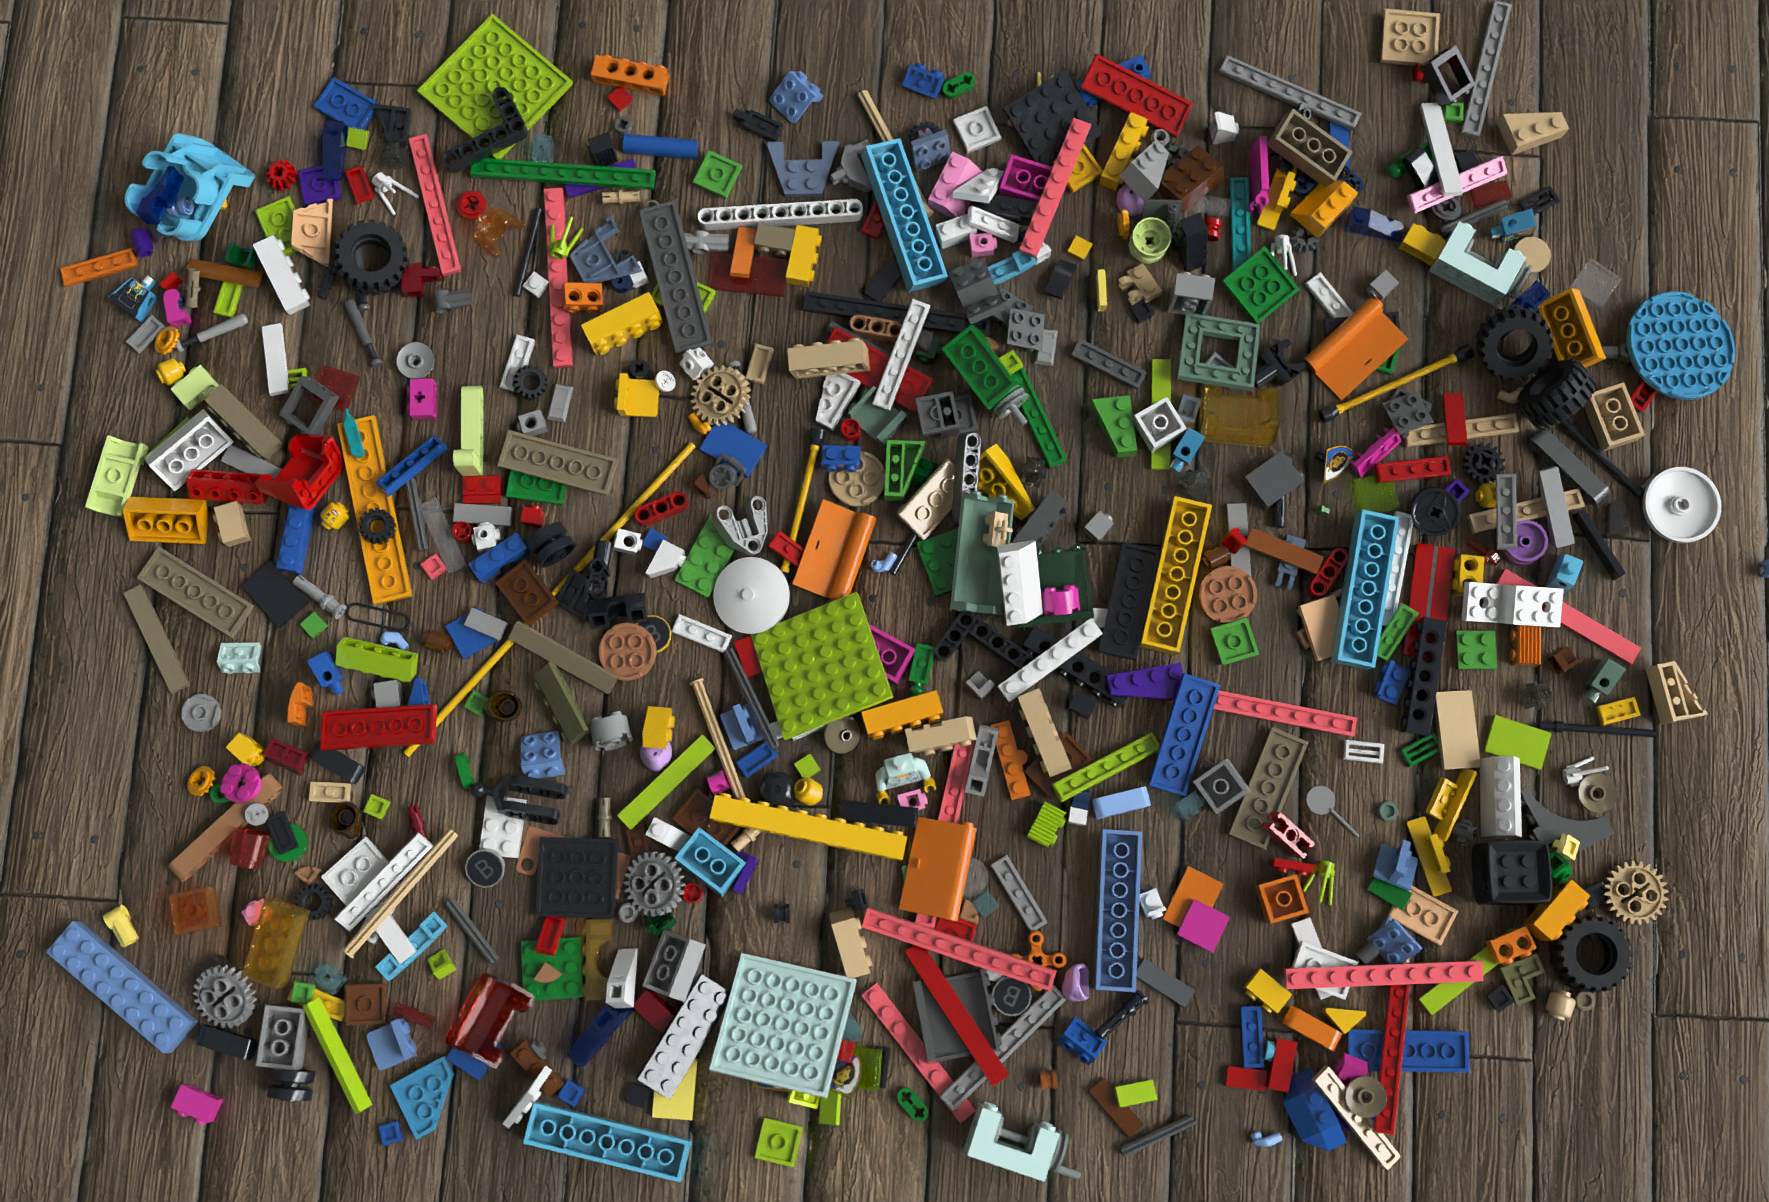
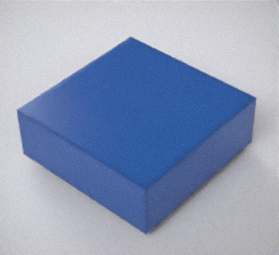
(653, 540)
(571, 1093)
(390, 1133)

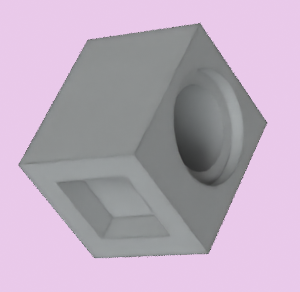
(1382, 286)
(540, 426)
(1098, 526)

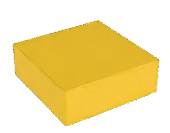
(1079, 248)

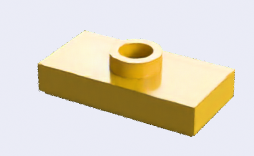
(1618, 711)

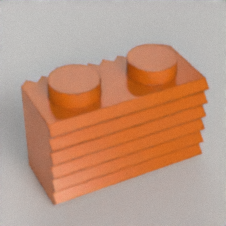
(1526, 645)

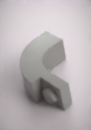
(981, 760)

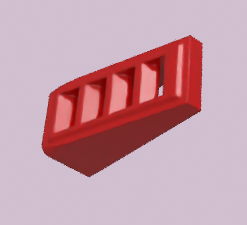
(1639, 388)

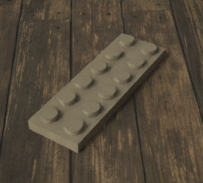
(558, 463)
(195, 592)
(1268, 786)

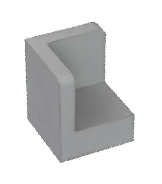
(979, 685)

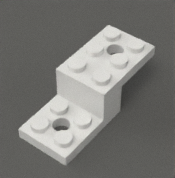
(1512, 604)

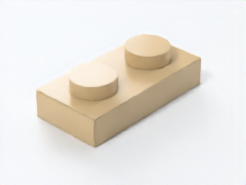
(329, 792)

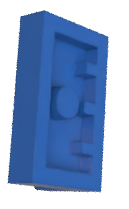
(923, 80)
(840, 458)
(1391, 682)
(1082, 1041)

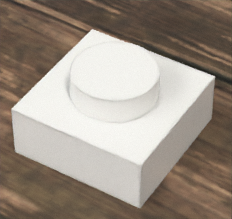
(536, 284)

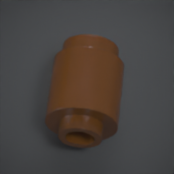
(1215, 557)
(437, 642)

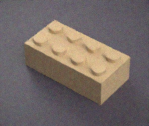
(828, 358)

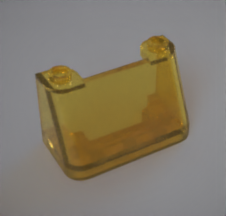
(1240, 418)

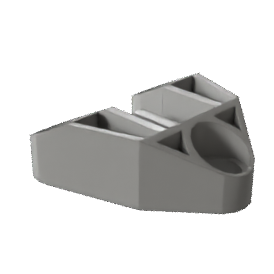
(739, 533)

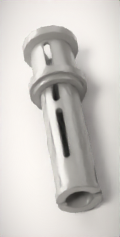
(325, 601)

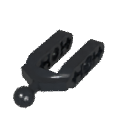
(528, 786)

